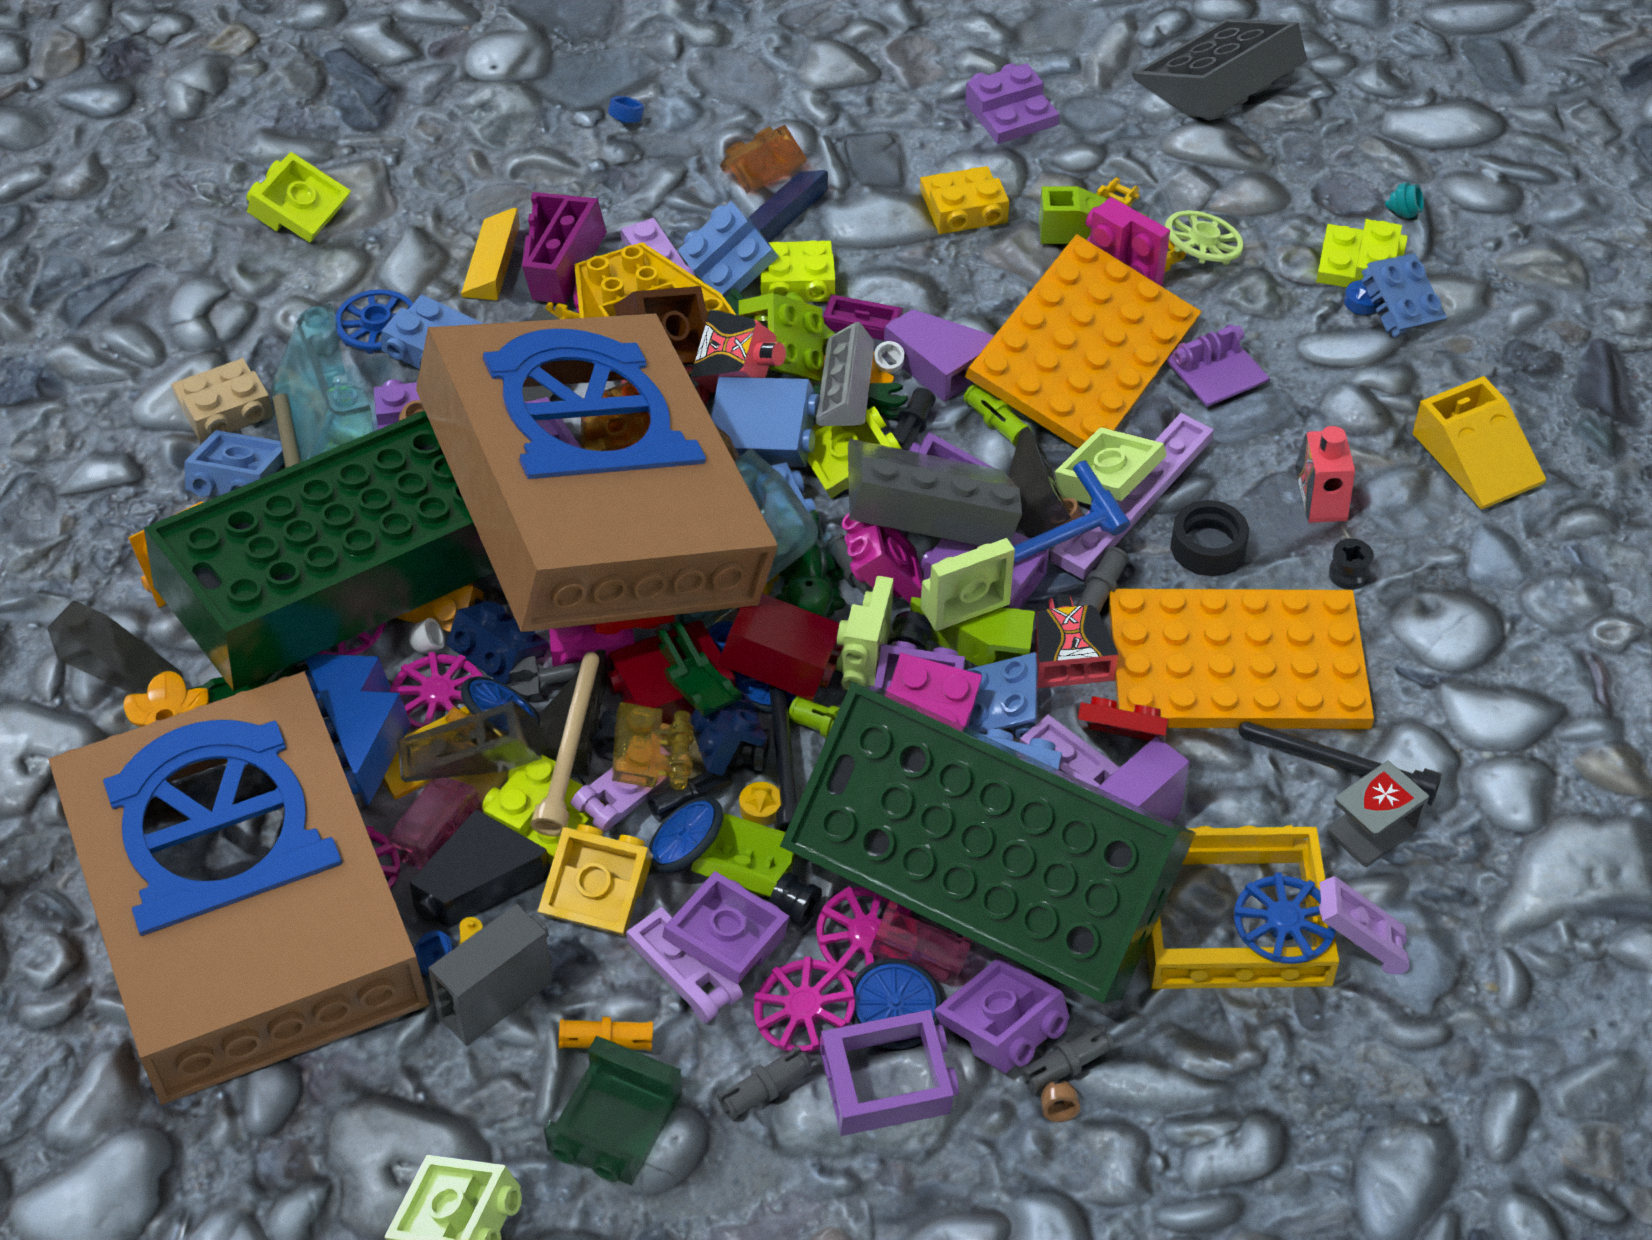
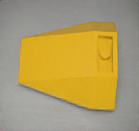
(636, 267)

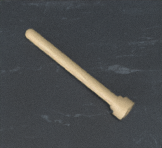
(551, 813)

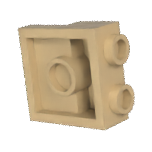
(222, 399)

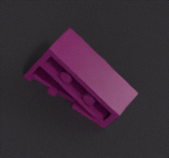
(560, 235)

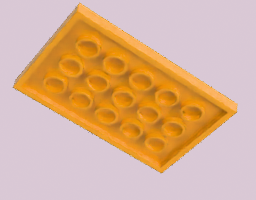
(1083, 343)
(1241, 657)

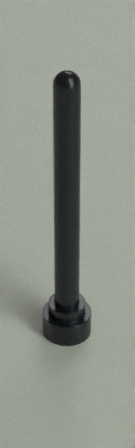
(784, 759)
(1426, 780)

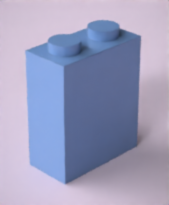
(768, 417)

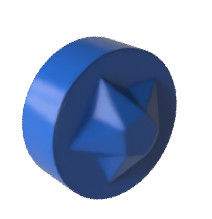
(626, 109)
(1358, 299)
(432, 948)

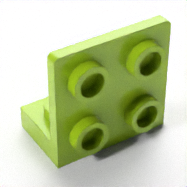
(796, 327)

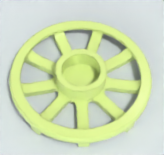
(1205, 236)

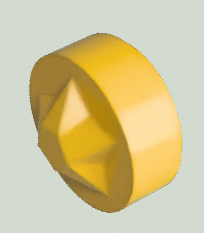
(759, 802)

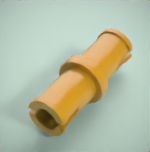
(627, 1034)

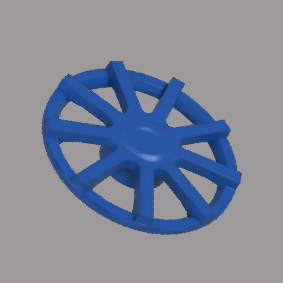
(373, 318)
(1282, 918)

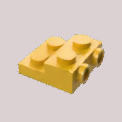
(965, 199)
(595, 879)

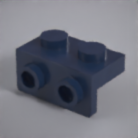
(493, 640)
(722, 731)

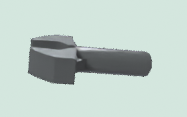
(541, 677)

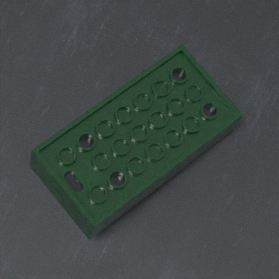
(317, 551)
(988, 841)

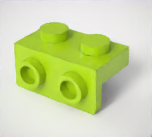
(747, 855)

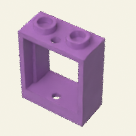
(894, 1110)

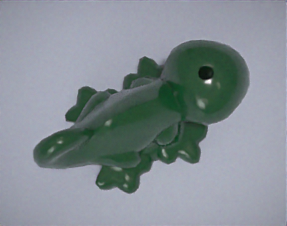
(813, 579)

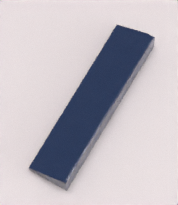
(789, 202)

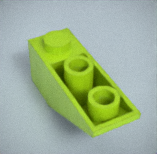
(1065, 212)
(987, 637)

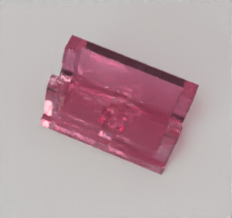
(433, 819)
(920, 945)

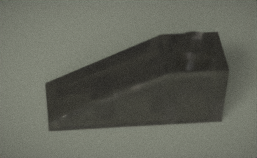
(1039, 491)
(105, 649)
(556, 713)
(472, 745)

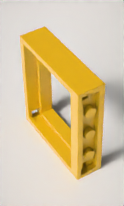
(1241, 966)

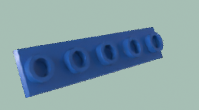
(360, 715)

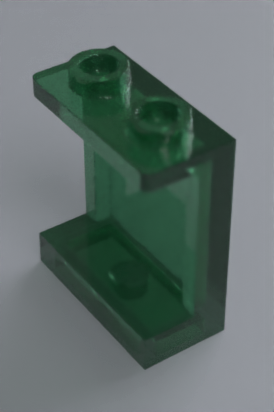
(615, 1112)

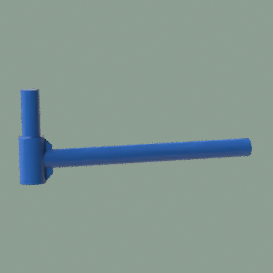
(1103, 513)

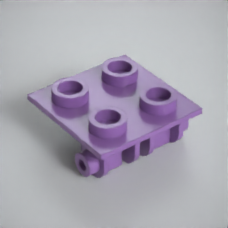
(1217, 365)

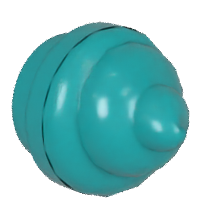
(1406, 200)

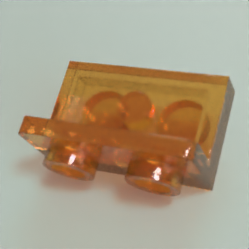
(764, 158)

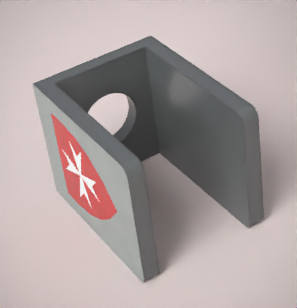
(1379, 813)

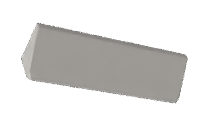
(846, 377)

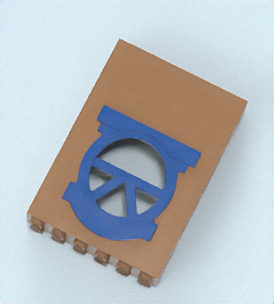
(581, 528)
(253, 961)

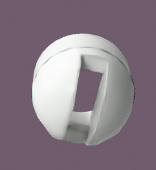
(893, 352)
(427, 636)

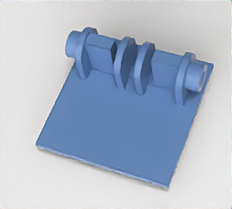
(1406, 293)
(1006, 695)

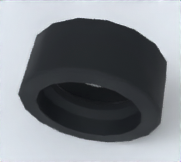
(1215, 516)

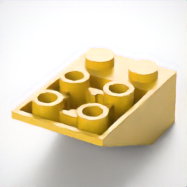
(1478, 442)

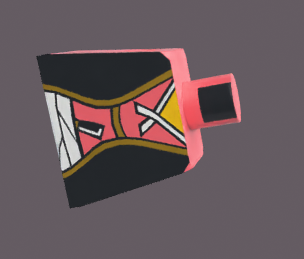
(735, 349)
(1322, 458)
(1073, 645)

